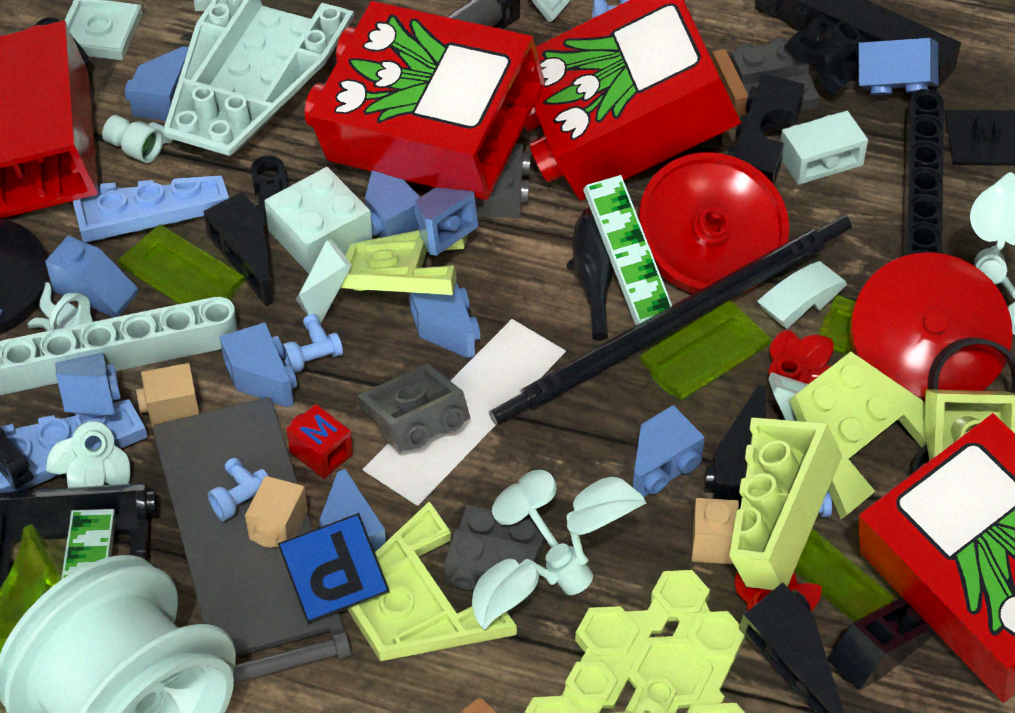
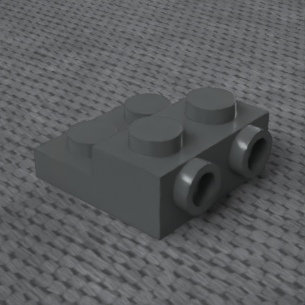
(773, 61)
(509, 188)
(415, 407)
(485, 542)

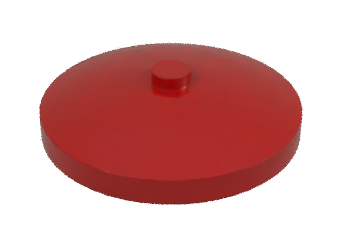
(710, 218)
(918, 309)

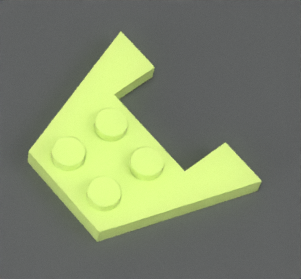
(396, 265)
(857, 407)
(416, 612)

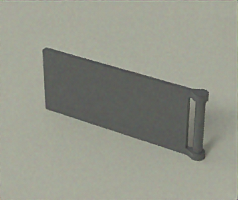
(235, 578)

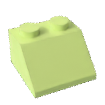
(955, 412)

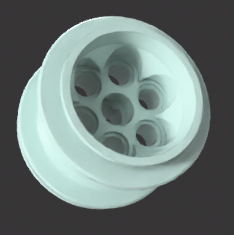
(112, 647)

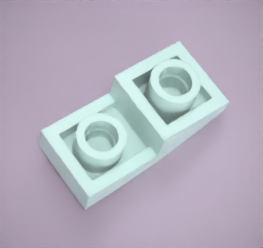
(798, 292)

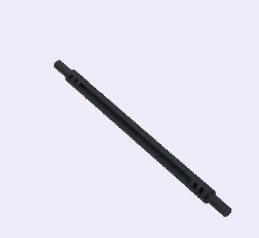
(669, 320)

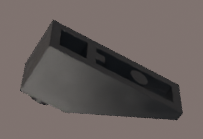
(239, 234)
(729, 460)
(790, 641)
(879, 643)

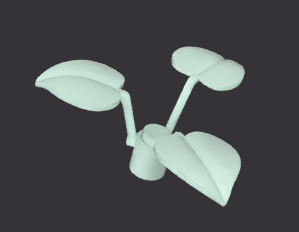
(994, 220)
(511, 582)

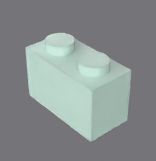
(823, 147)

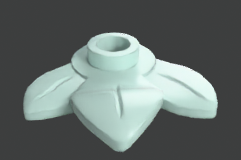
(88, 465)

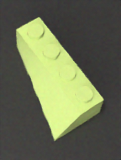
(781, 497)

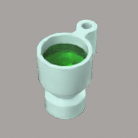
(135, 139)

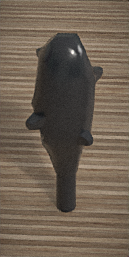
(592, 269)

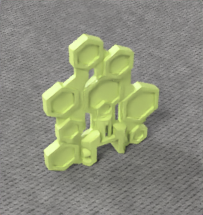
(665, 671)

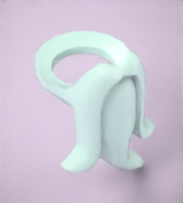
(63, 313)

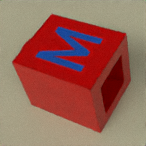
(319, 441)

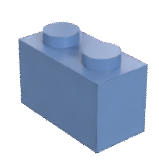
(898, 65)

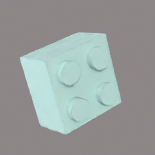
(316, 212)

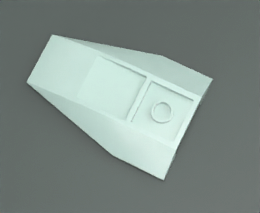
(246, 68)

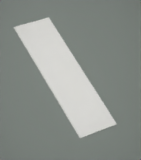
(488, 380)

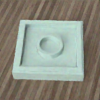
(104, 26)

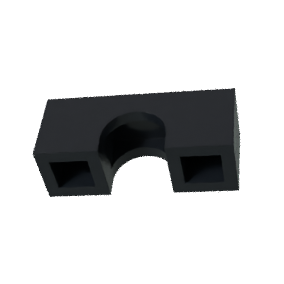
(772, 107)

